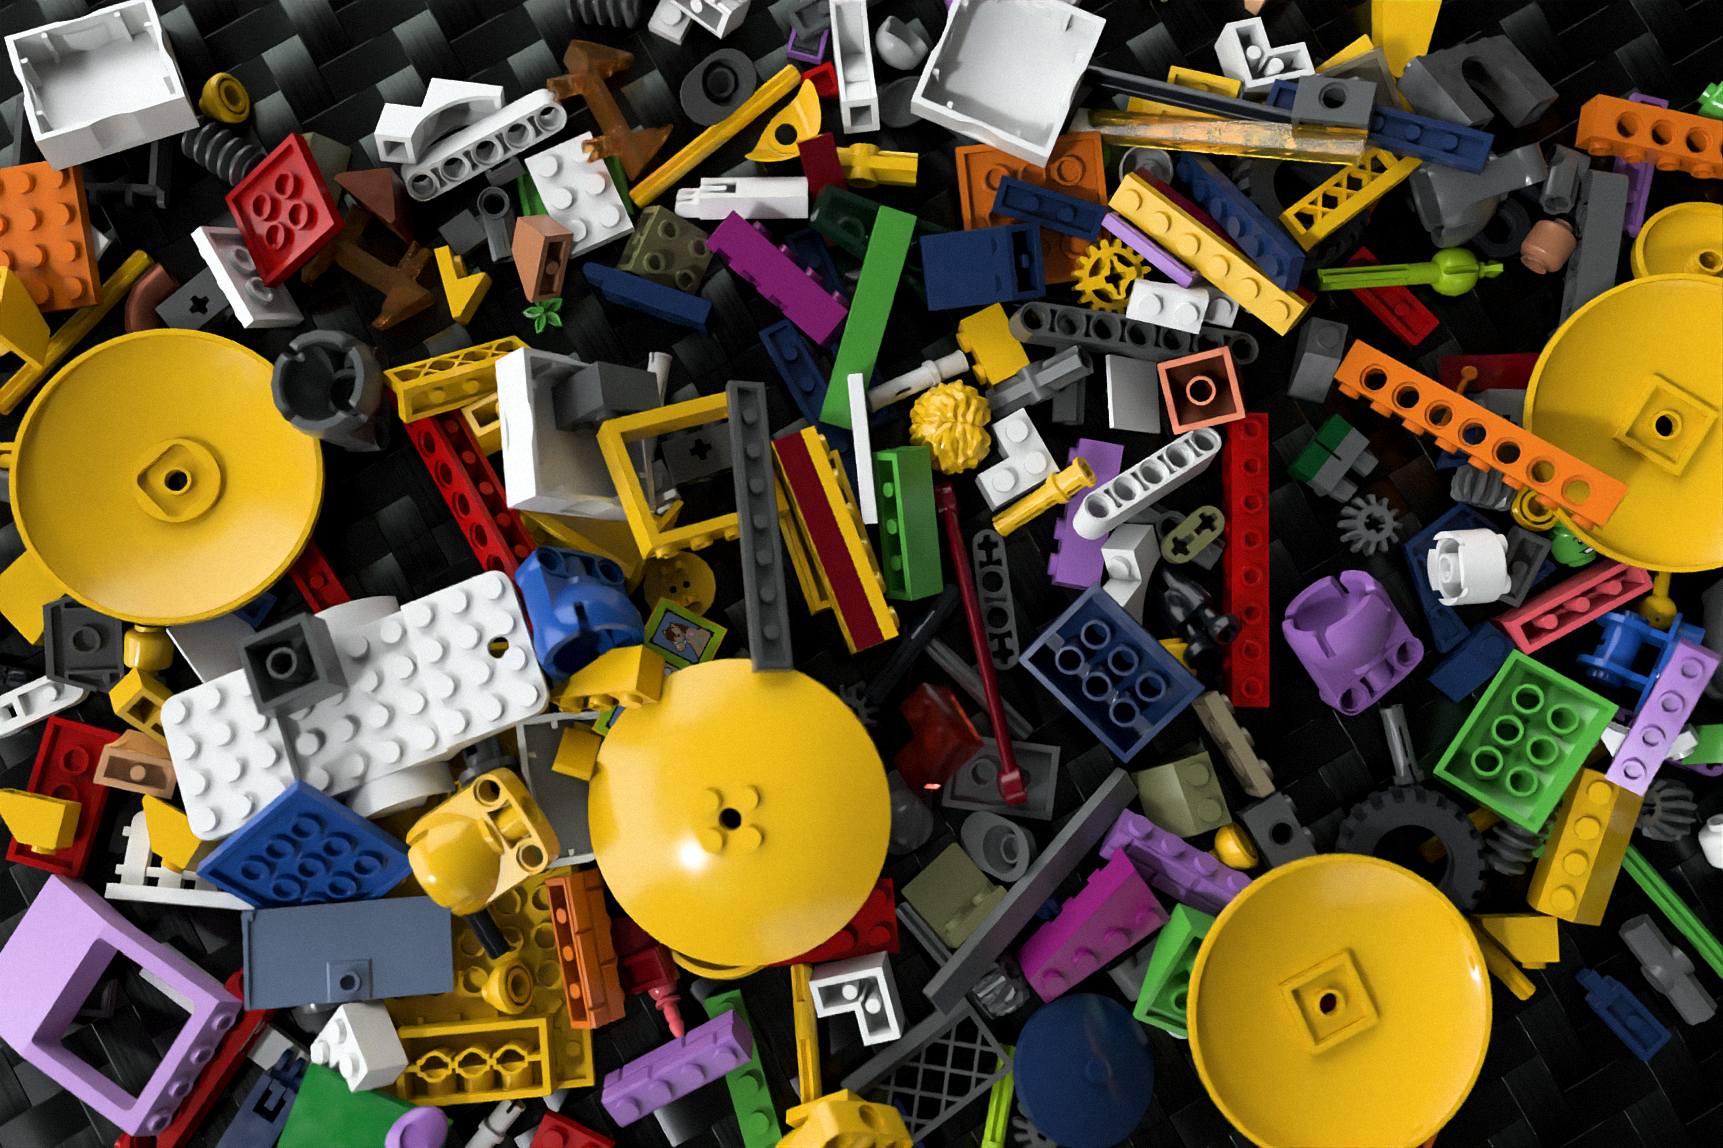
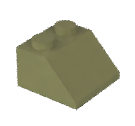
(1182, 795)

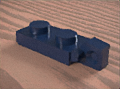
(1623, 1014)

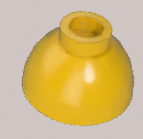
(225, 99)
(1530, 513)
(1234, 848)
(509, 987)

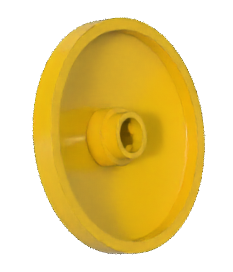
(1680, 241)

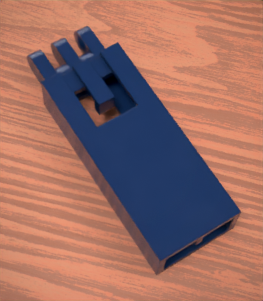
(651, 297)
(251, 1128)

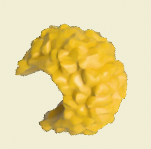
(952, 426)

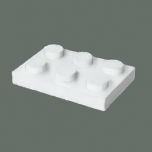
(579, 195)
(240, 281)

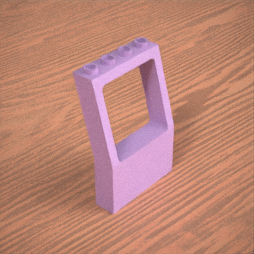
(52, 970)

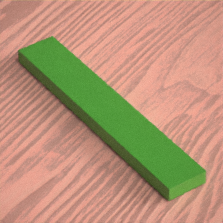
(868, 311)

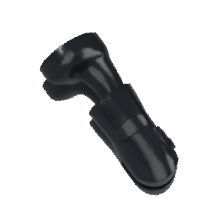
(1180, 609)

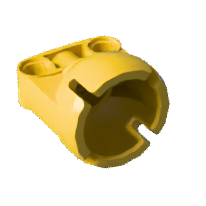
(481, 843)
(850, 1126)

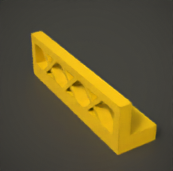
(1349, 201)
(455, 387)

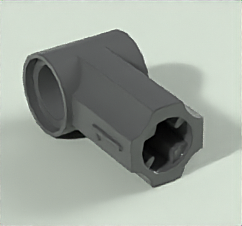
(1565, 172)
(500, 226)
(1132, 967)

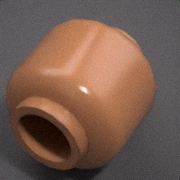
(1548, 246)

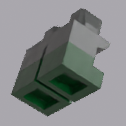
(1329, 456)

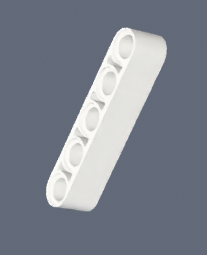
(491, 128)
(1146, 482)

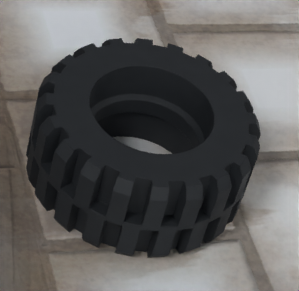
(1256, 180)
(1433, 811)

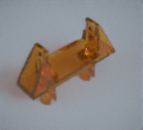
(587, 67)
(398, 283)

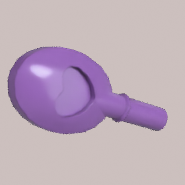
(419, 1128)

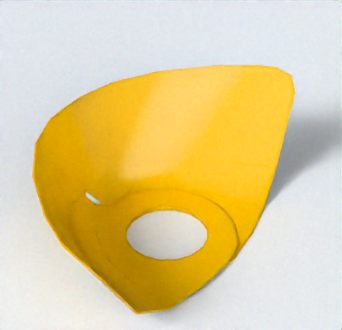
(801, 113)

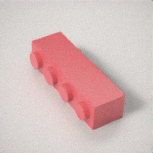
(1572, 604)

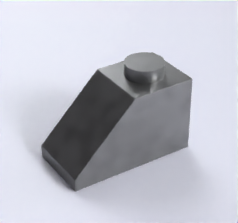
(1316, 359)

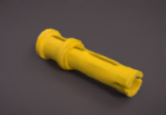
(1057, 489)

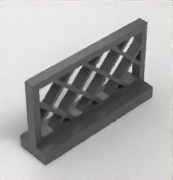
(917, 1040)

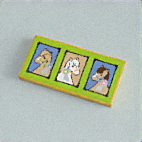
(679, 638)

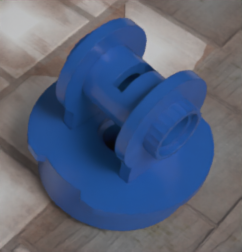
(1622, 640)

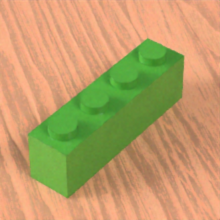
(907, 522)

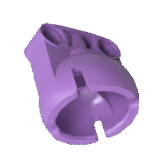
(1350, 640)

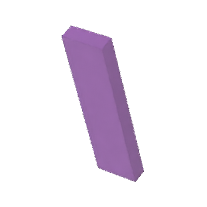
(1639, 178)

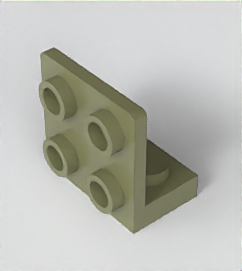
(666, 250)
(953, 895)

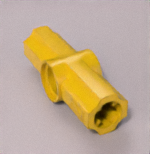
(868, 166)

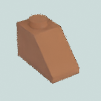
(541, 255)

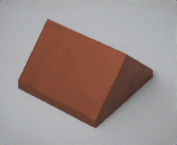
(382, 196)
(1203, 389)

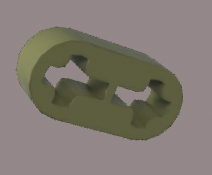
(1198, 541)

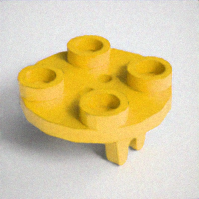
(674, 573)

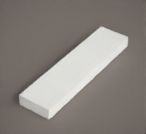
(862, 448)

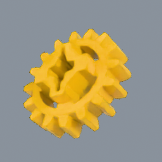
(1108, 265)

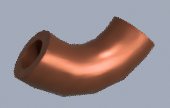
(147, 294)

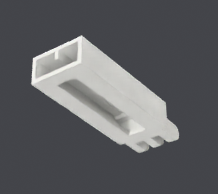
(746, 196)

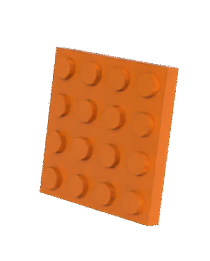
(1072, 169)
(49, 236)

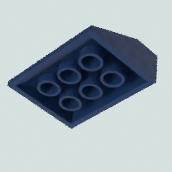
(1110, 672)

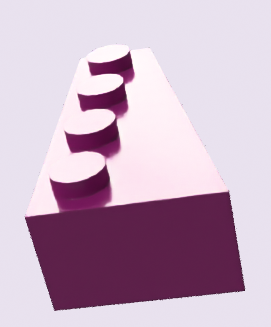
(780, 278)
(1091, 929)

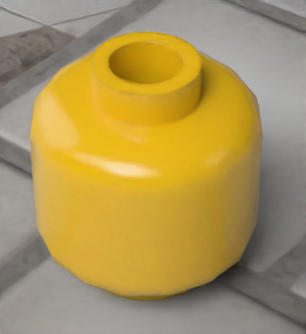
(148, 648)

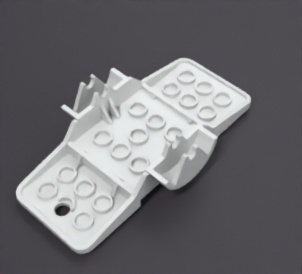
(413, 702)

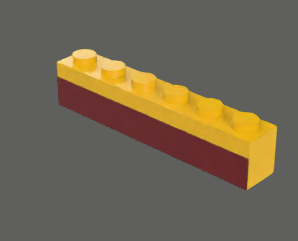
(1208, 248)
(833, 539)

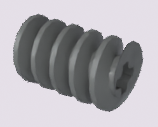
(604, 10)
(220, 151)
(1514, 846)

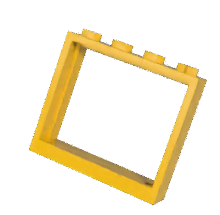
(647, 424)

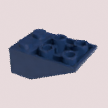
(983, 266)

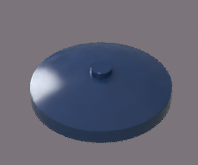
(1083, 1071)

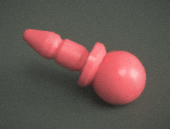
(667, 1000)

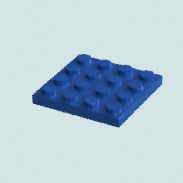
(306, 854)

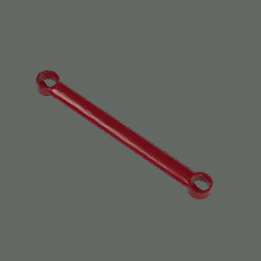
(1011, 774)

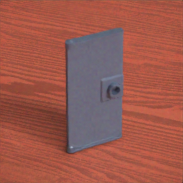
(346, 952)

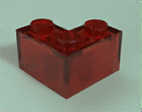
(942, 738)

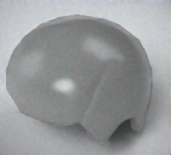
(899, 45)
(1153, 159)

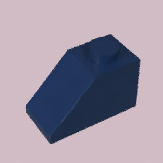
(1472, 661)

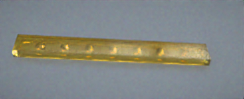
(1224, 136)

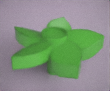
(546, 313)

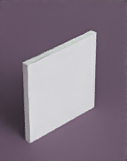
(1132, 394)
(211, 645)

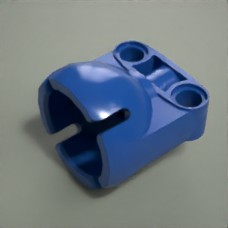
(576, 608)

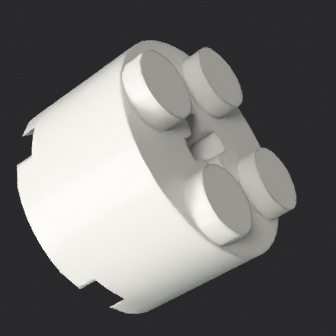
(1469, 566)

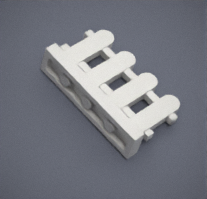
(170, 884)

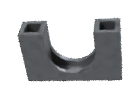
(1494, 66)

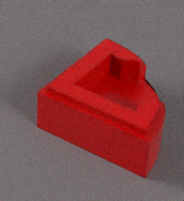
(824, 79)

